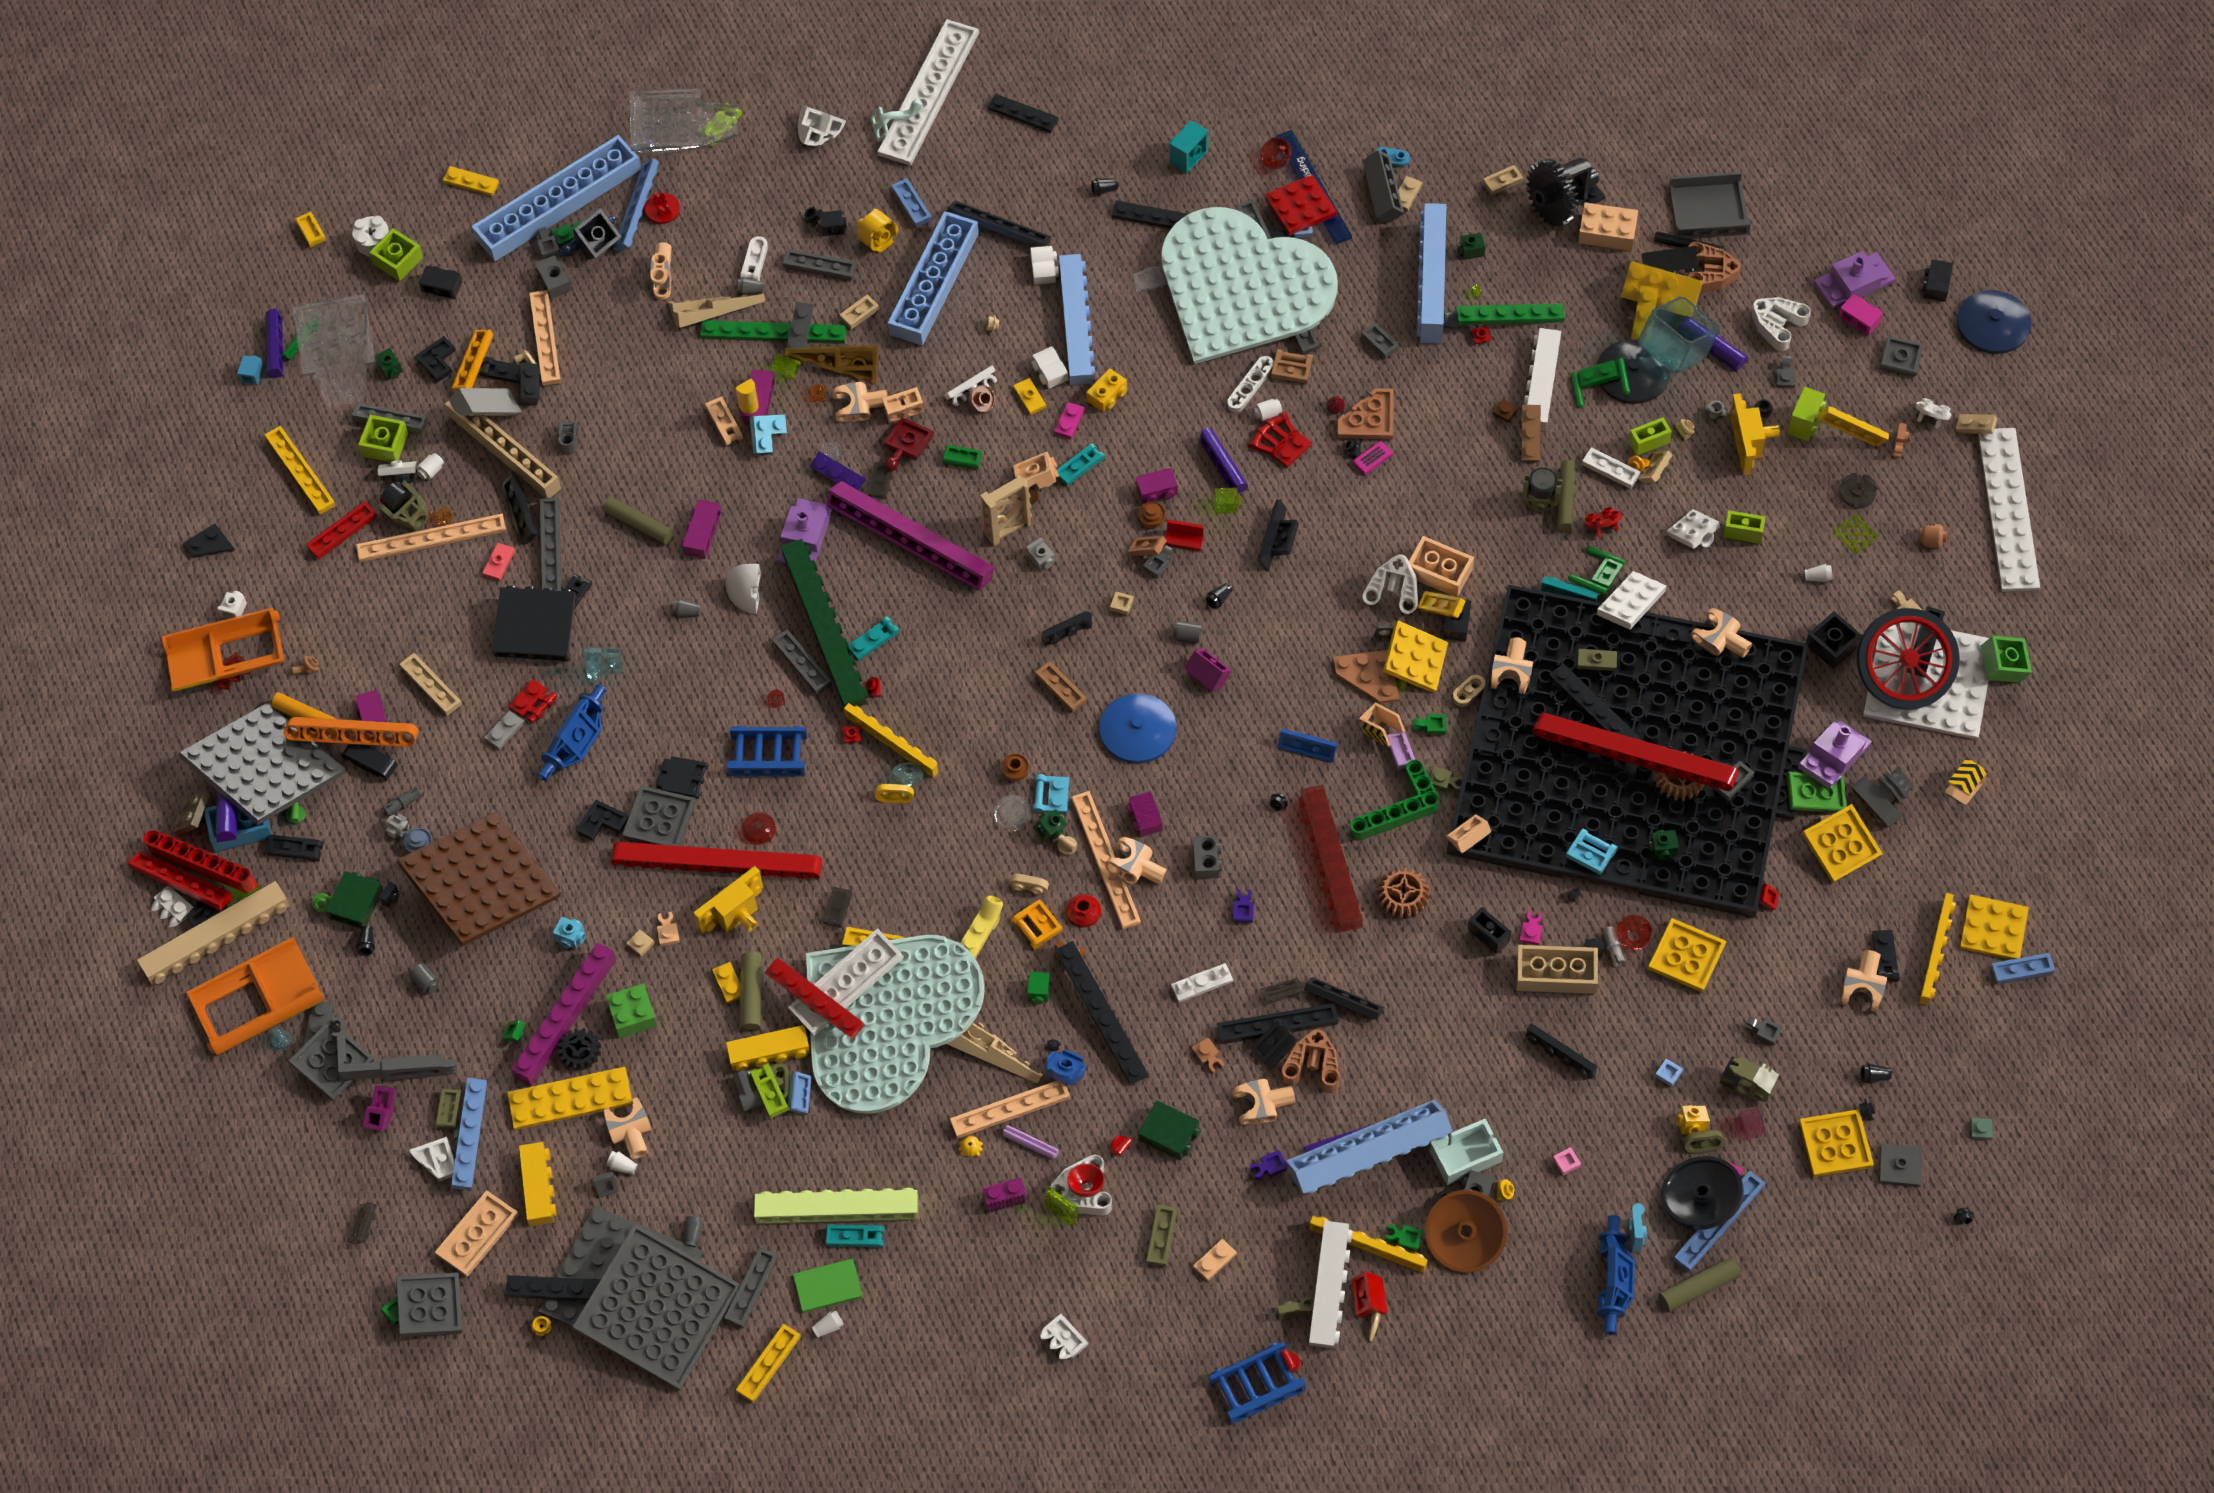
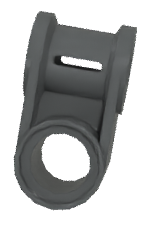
(568, 436)

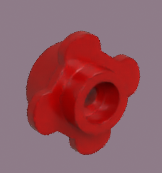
(1478, 339)
(851, 738)

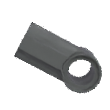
(749, 1095)

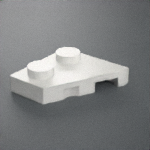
(436, 1158)

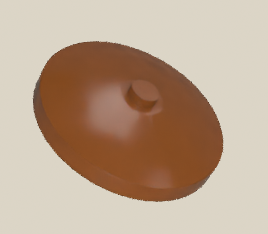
(1466, 1230)

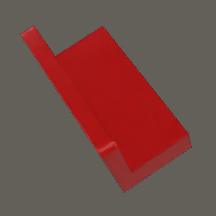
(1184, 535)
(1369, 1294)

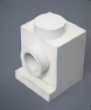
(232, 605)

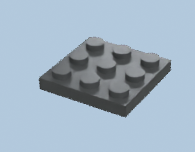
(659, 817)
(319, 1060)
(429, 1304)

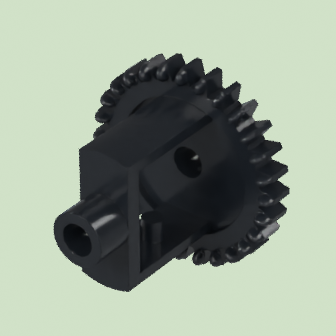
(1552, 190)

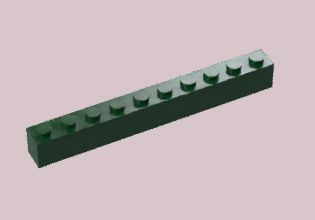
(823, 624)

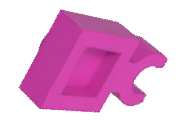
(1531, 931)

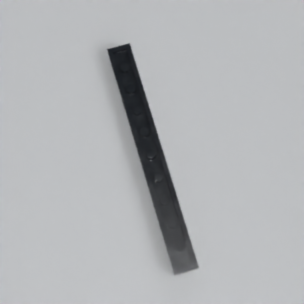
(1159, 216)

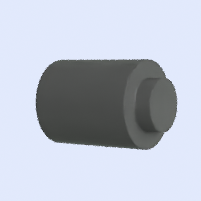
(1188, 631)
(424, 978)

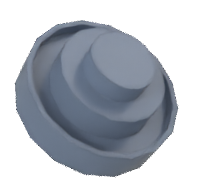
(417, 839)

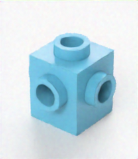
(569, 933)

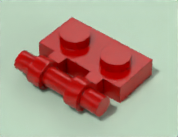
(529, 697)

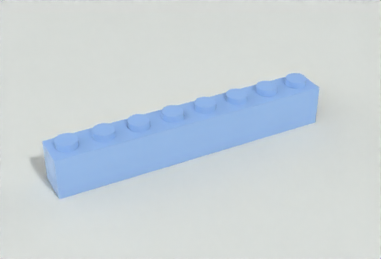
(1076, 319)

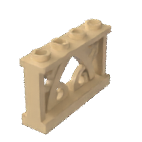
(1015, 493)

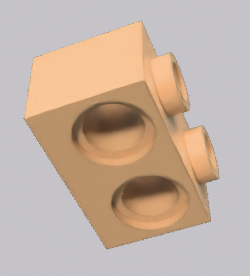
(903, 405)

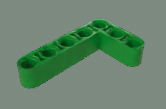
(1400, 808)

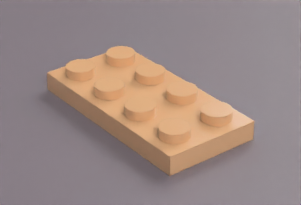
(476, 1233)

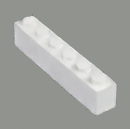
(1543, 371)
(1329, 1284)

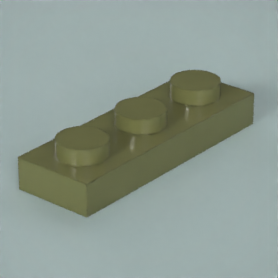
(1162, 1235)

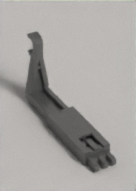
(390, 1068)

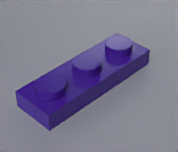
(836, 471)

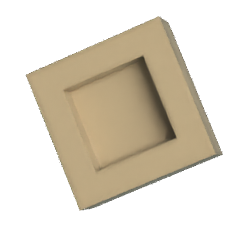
(1121, 603)
(640, 943)

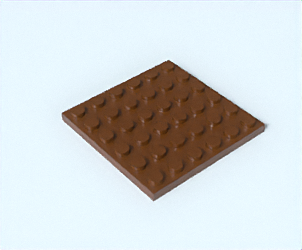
(478, 878)

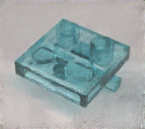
(602, 661)

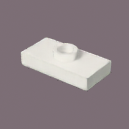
(397, 467)

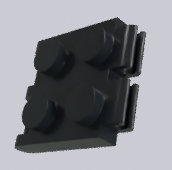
(681, 776)

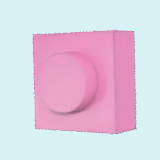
(1566, 1161)

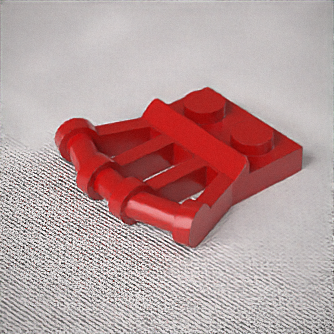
(1286, 450)

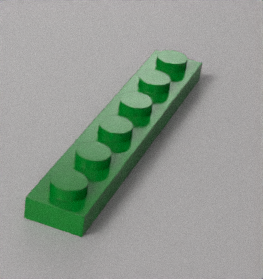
(1509, 314)

